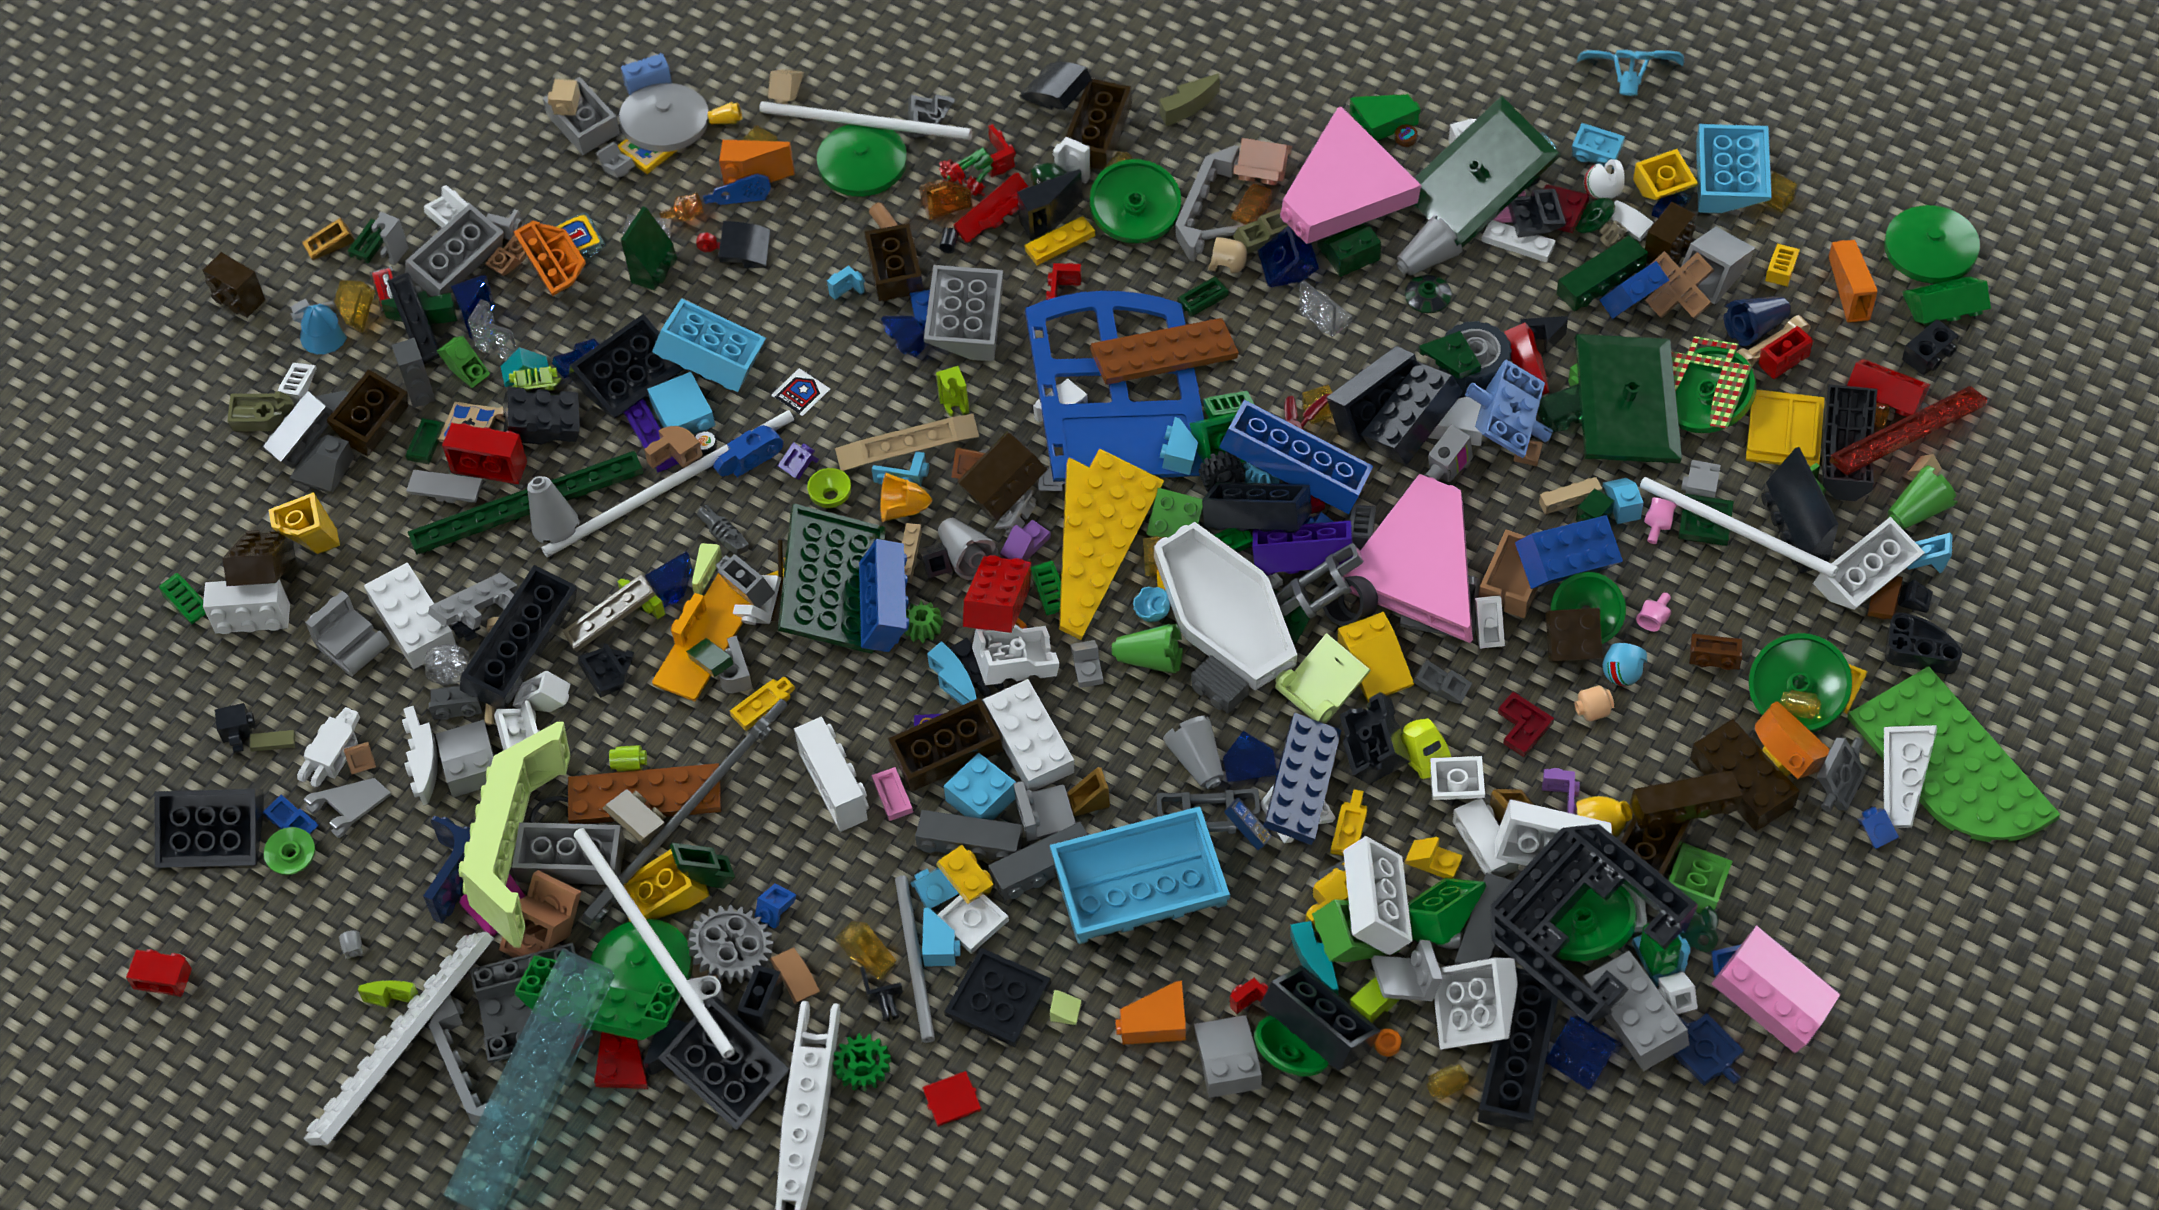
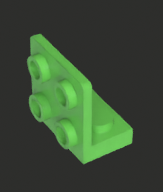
(1173, 511)

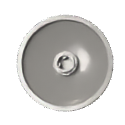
(664, 117)

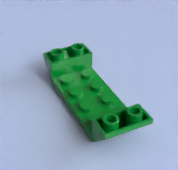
(622, 1010)

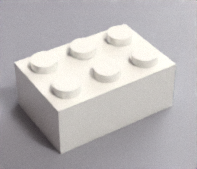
(246, 607)

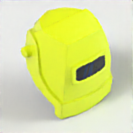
(1422, 743)

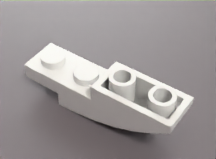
(422, 757)

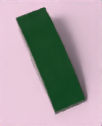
(437, 308)
(703, 865)

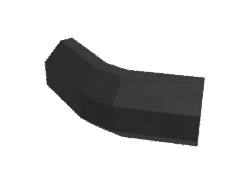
(1847, 420)

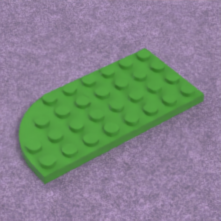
(1969, 776)

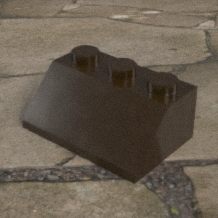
(368, 412)
(1002, 476)

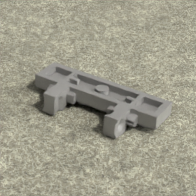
(466, 603)

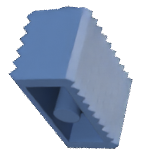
(645, 73)

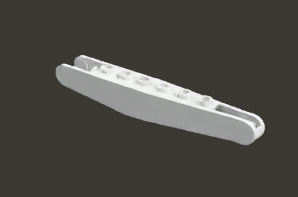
(805, 1109)

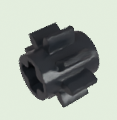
(462, 630)

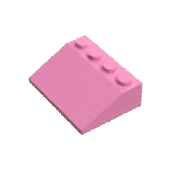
(1776, 990)

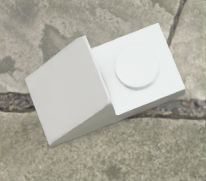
(1489, 622)

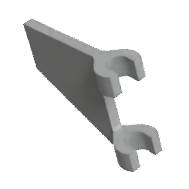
(350, 801)

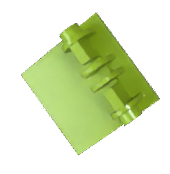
(546, 383)

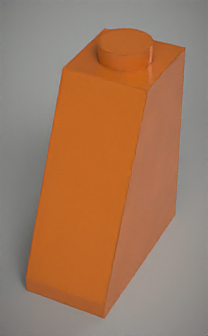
(1154, 1017)

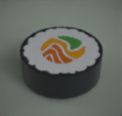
(707, 442)

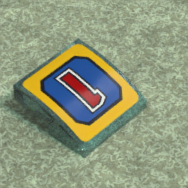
(583, 234)

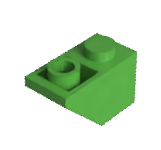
(463, 361)

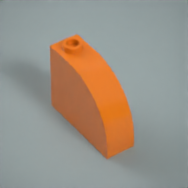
(1791, 741)

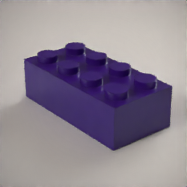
(1300, 549)

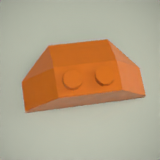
(551, 255)

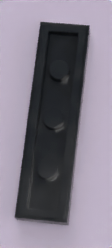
(414, 316)

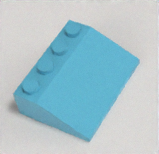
(1732, 167)
(708, 345)

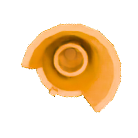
(901, 498)

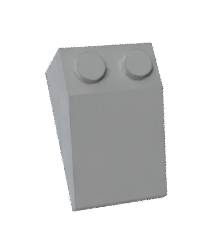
(465, 757)
(1228, 1056)

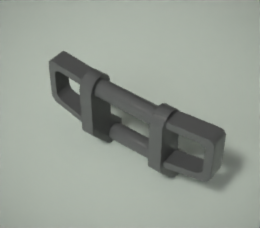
(1337, 571)
(1227, 797)

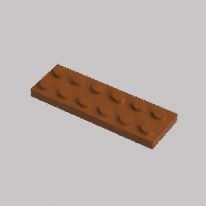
(1163, 351)
(662, 788)

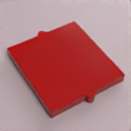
(951, 1098)

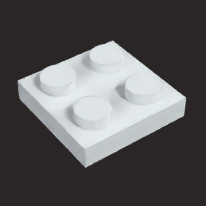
(974, 921)

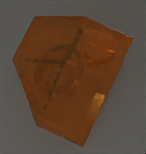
(944, 198)

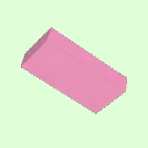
(892, 794)

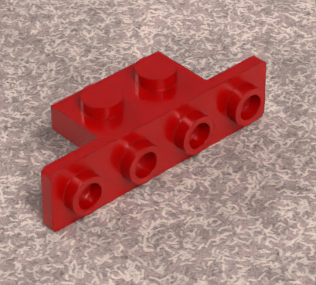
(991, 209)

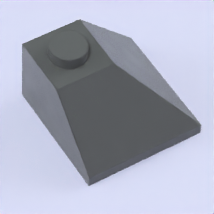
(324, 464)

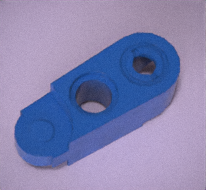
(749, 451)

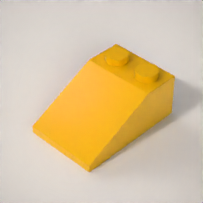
(1377, 647)
(663, 889)

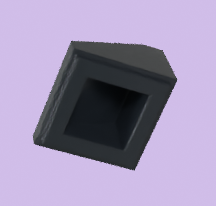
(1915, 596)

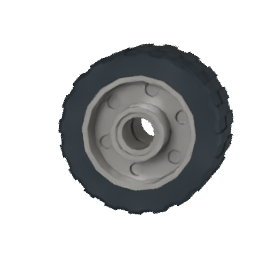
(1489, 347)

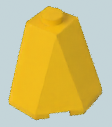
(305, 523)

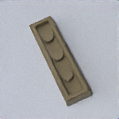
(609, 612)

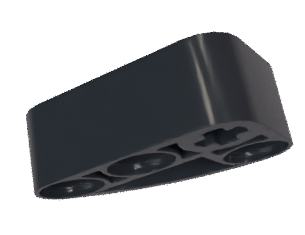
(1919, 637)

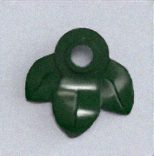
(1702, 924)

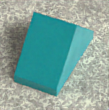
(522, 360)

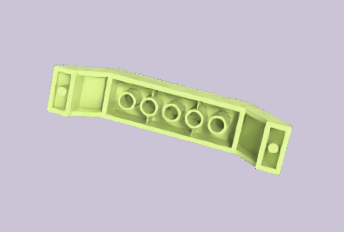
(495, 830)

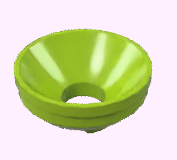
(829, 480)

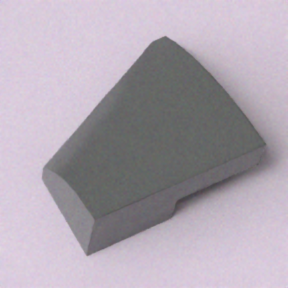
(928, 110)

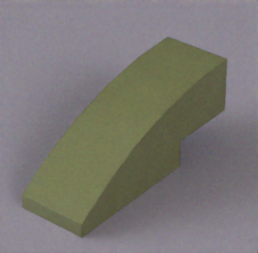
(1189, 99)
(1261, 231)

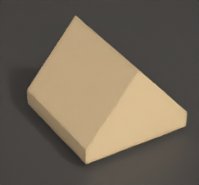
(1923, 461)

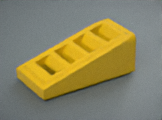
(1779, 276)

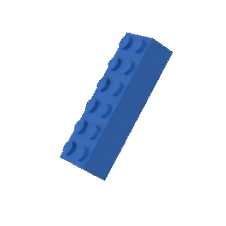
(1296, 456)

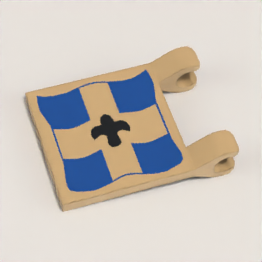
(472, 415)

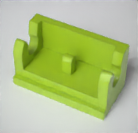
(952, 390)

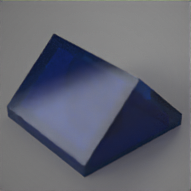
(469, 295)

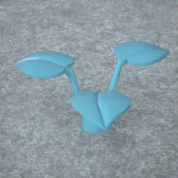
(1629, 80)

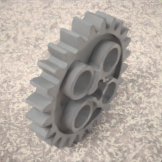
(749, 935)

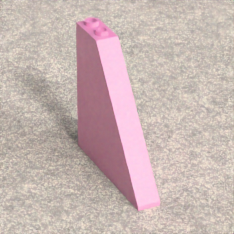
(1345, 183)
(1422, 559)

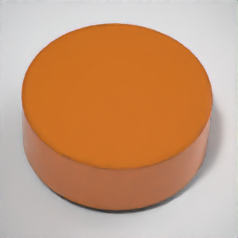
(1388, 1042)

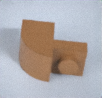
(674, 443)

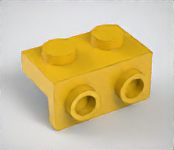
(965, 874)

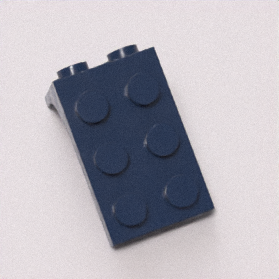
(447, 885)

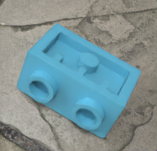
(1596, 145)

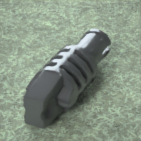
(723, 531)

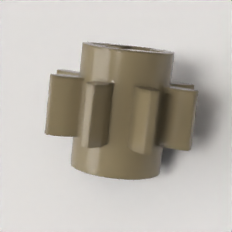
(1612, 233)

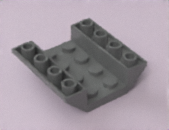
(500, 1008)

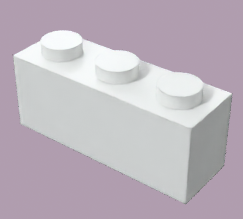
(1479, 829)

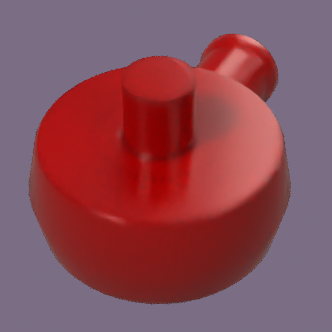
(707, 242)

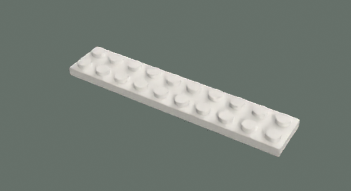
(403, 1031)

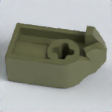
(258, 411)

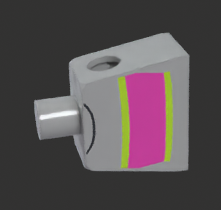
(1449, 454)

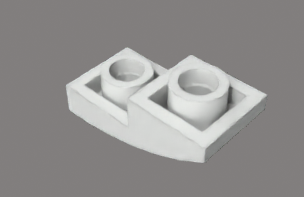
(1632, 220)

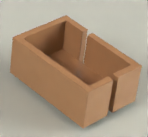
(1508, 578)

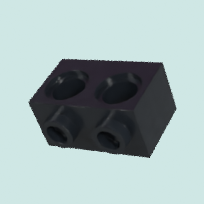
(1930, 347)

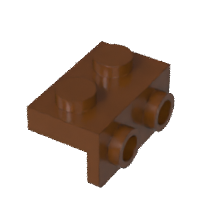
(1715, 651)

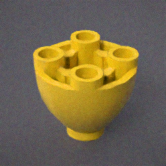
(1606, 810)

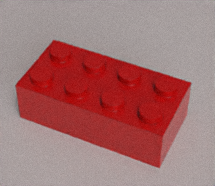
(997, 594)

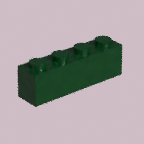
(1602, 273)

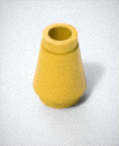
(726, 114)

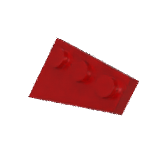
(619, 1063)

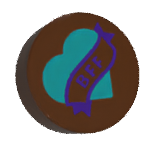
(1406, 135)

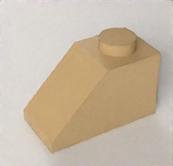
(784, 85)

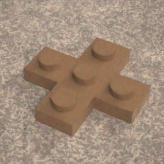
(1681, 286)

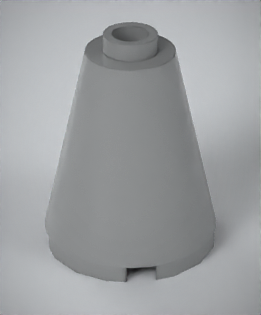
(1429, 247)
(550, 512)
(965, 546)
(1197, 750)

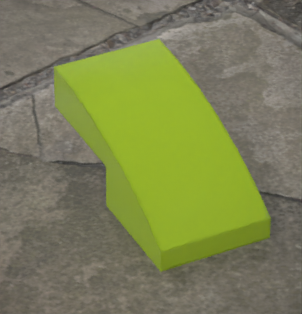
(382, 992)

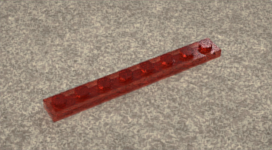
(1908, 430)

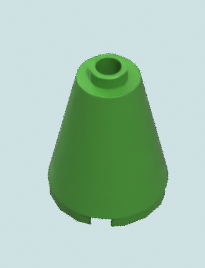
(1922, 499)
(1151, 648)

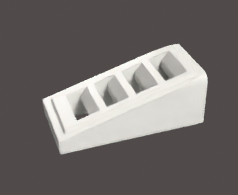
(304, 385)

